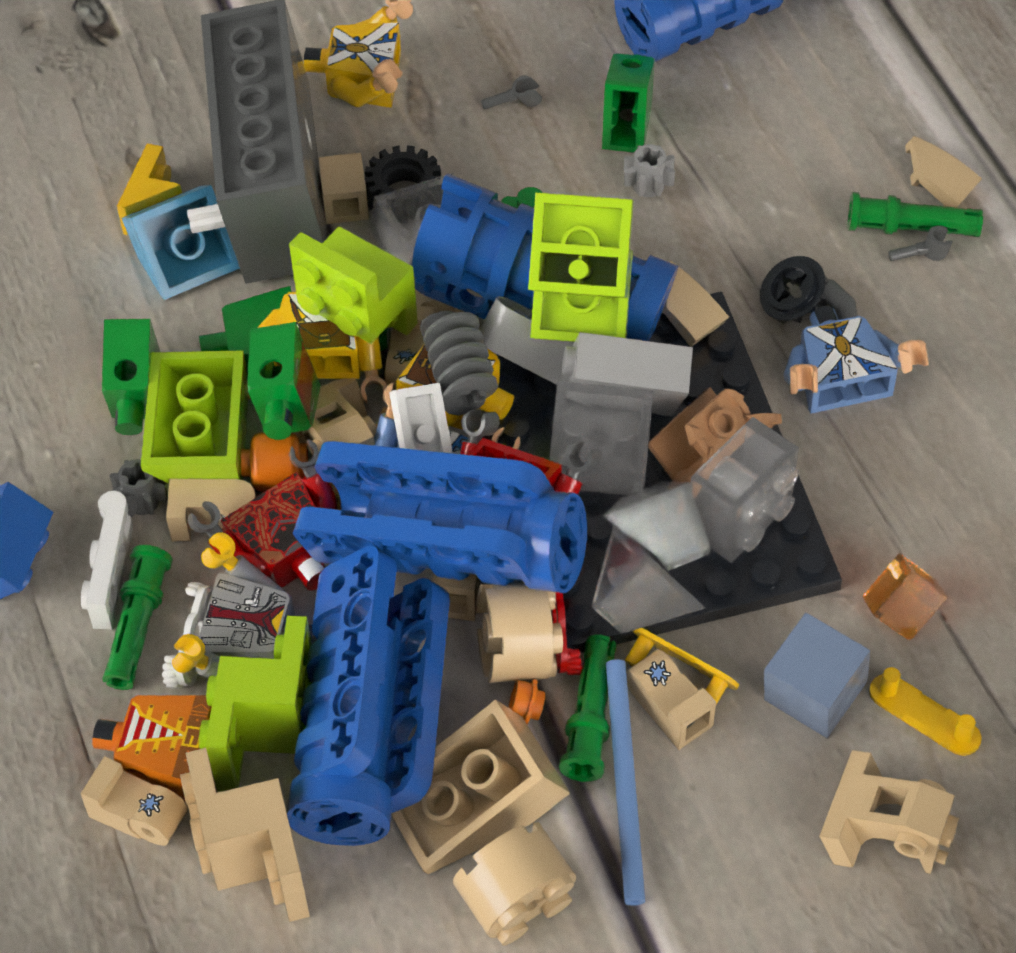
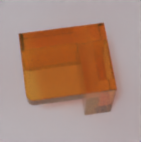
(904, 597)

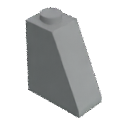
(632, 365)

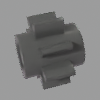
(140, 489)

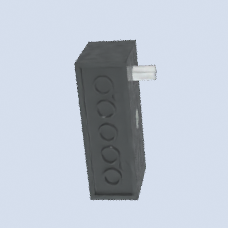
(260, 139)

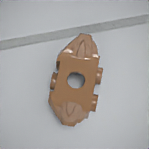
(702, 431)

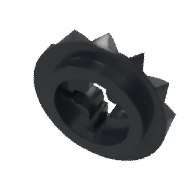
(777, 298)

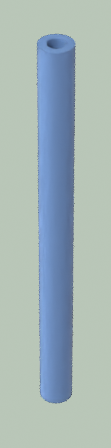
(625, 783)

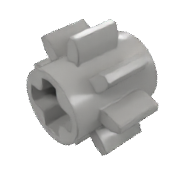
(649, 170)

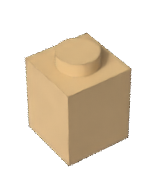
(343, 188)

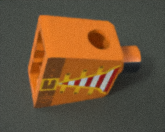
(155, 737)

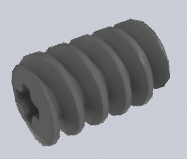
(458, 360)

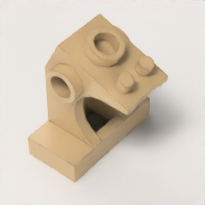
(349, 416)
(918, 829)

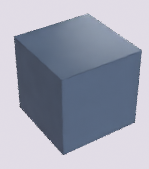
(816, 675)

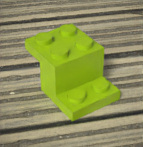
(580, 266)
(353, 284)
(256, 704)

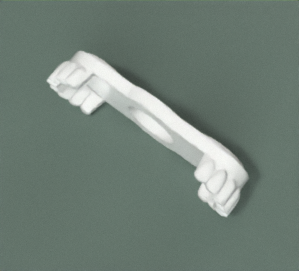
(202, 594)

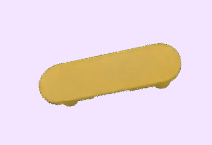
(647, 640)
(924, 714)

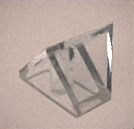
(664, 522)
(637, 587)

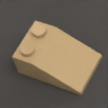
(482, 785)

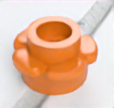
(527, 700)

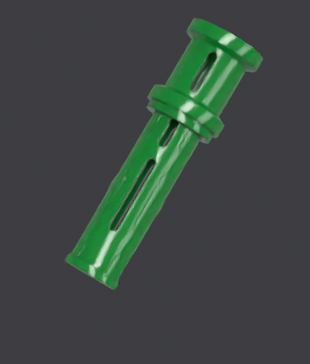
(893, 214)
(140, 597)
(588, 726)

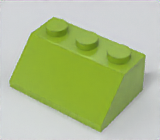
(195, 415)

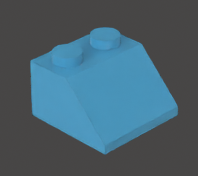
(171, 252)

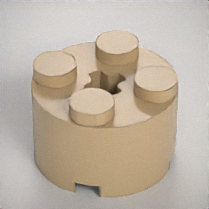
(517, 633)
(515, 882)

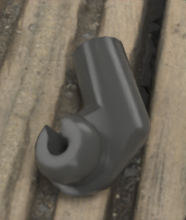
(840, 300)

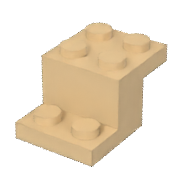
(243, 834)

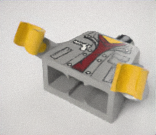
(241, 614)

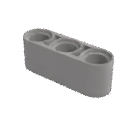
(508, 335)

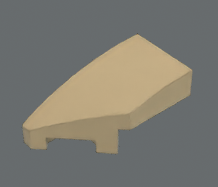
(940, 172)
(692, 309)

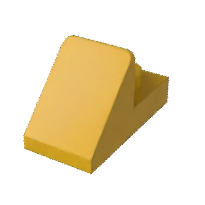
(148, 183)

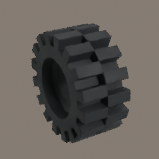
(396, 168)

